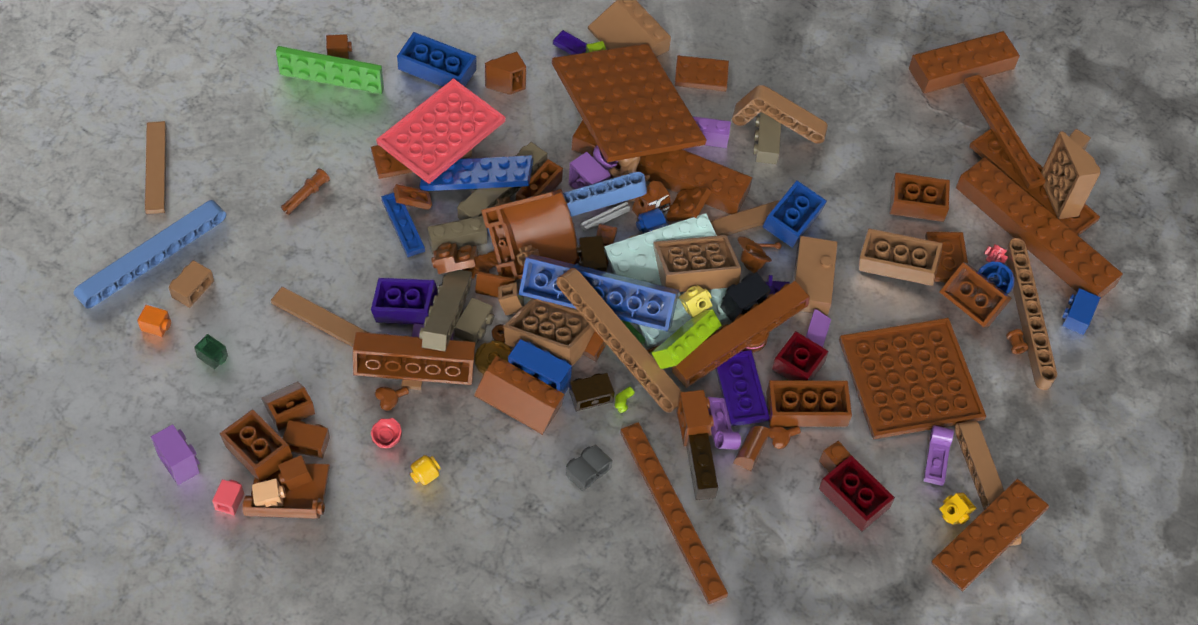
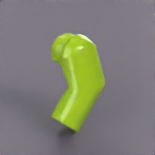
(621, 399)

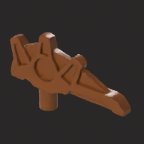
(483, 264)

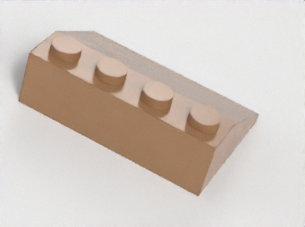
(629, 25)
(1069, 176)
(697, 261)
(551, 329)

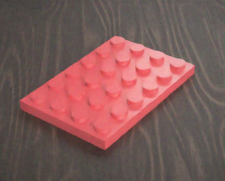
(440, 130)

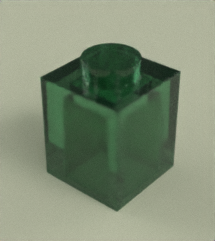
(211, 351)

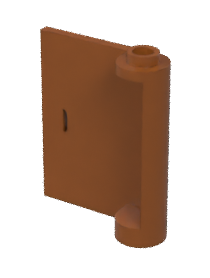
(300, 502)

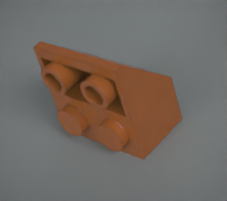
(506, 74)
(288, 404)

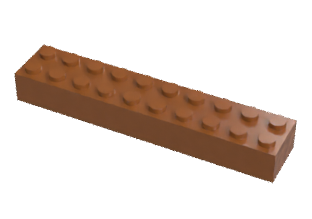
(683, 171)
(1039, 229)

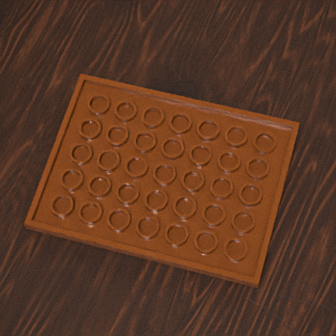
(628, 102)

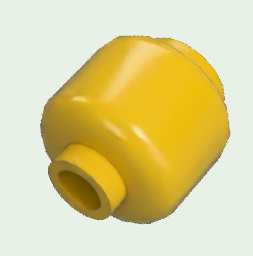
(424, 470)

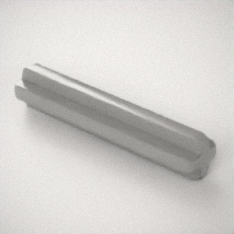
(605, 216)

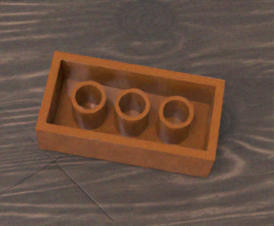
(808, 403)

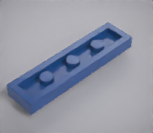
(403, 225)

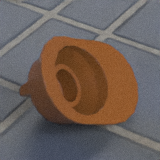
(752, 255)

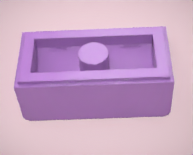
(818, 328)

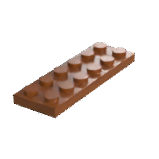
(990, 534)

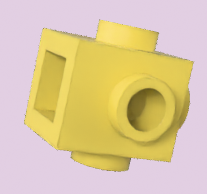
(696, 300)

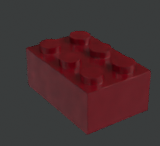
(856, 493)

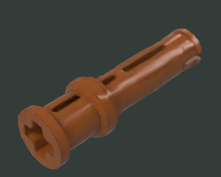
(311, 186)

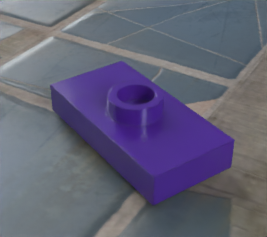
(569, 43)

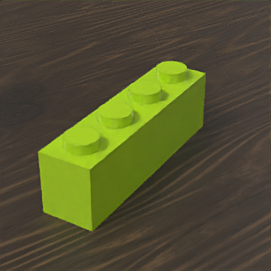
(686, 339)

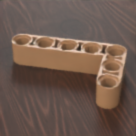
(780, 109)

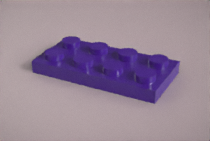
(742, 390)

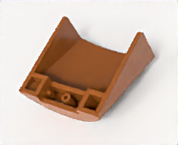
(537, 221)

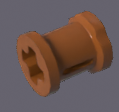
(1017, 341)

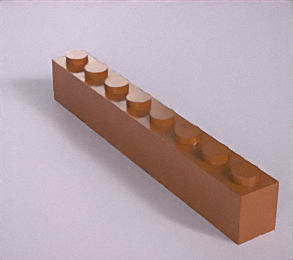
(741, 333)

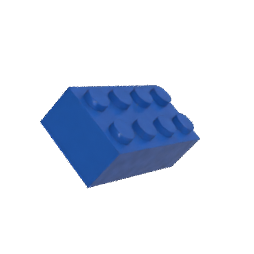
(435, 61)

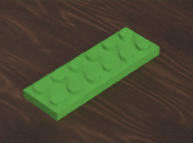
(330, 69)

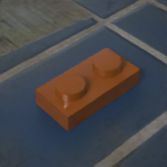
(412, 197)

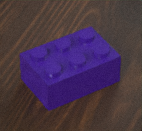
(403, 300)

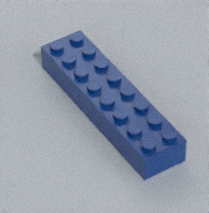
(627, 297)

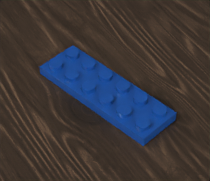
(483, 173)

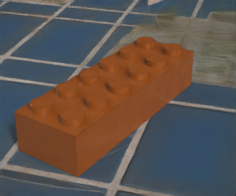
(955, 62)
(406, 359)

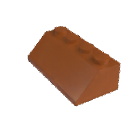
(519, 395)

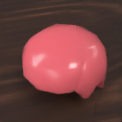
(386, 433)

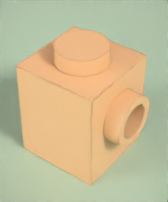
(268, 494)

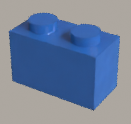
(1081, 311)

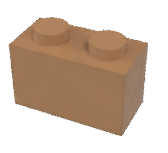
(191, 283)

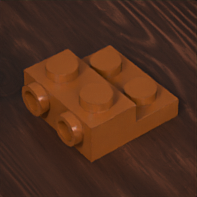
(449, 258)

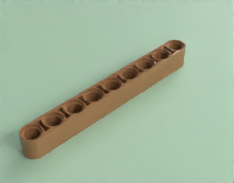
(1031, 315)
(619, 339)

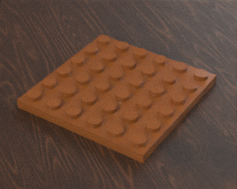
(911, 378)

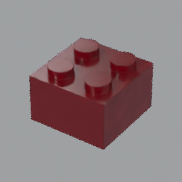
(800, 359)

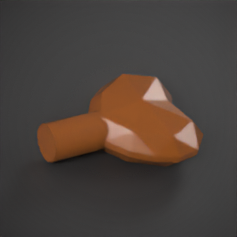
(389, 397)
(781, 436)

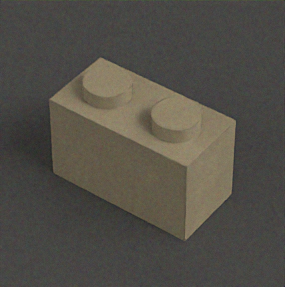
(474, 321)

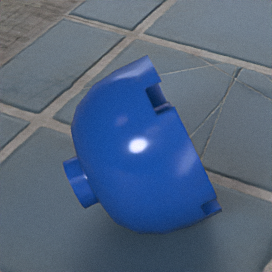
(999, 275)

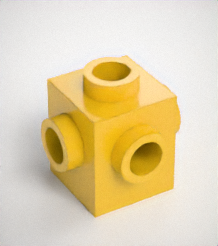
(957, 509)

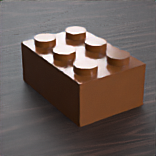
(919, 197)
(975, 295)
(256, 445)

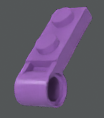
(722, 431)
(938, 455)

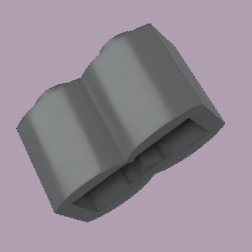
(588, 467)

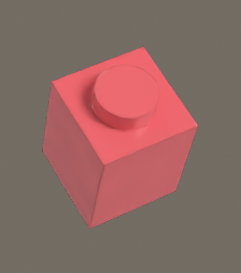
(228, 496)

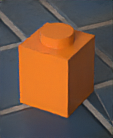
(154, 320)

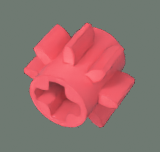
(996, 254)

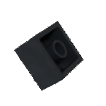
(744, 296)

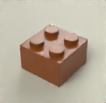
(694, 414)

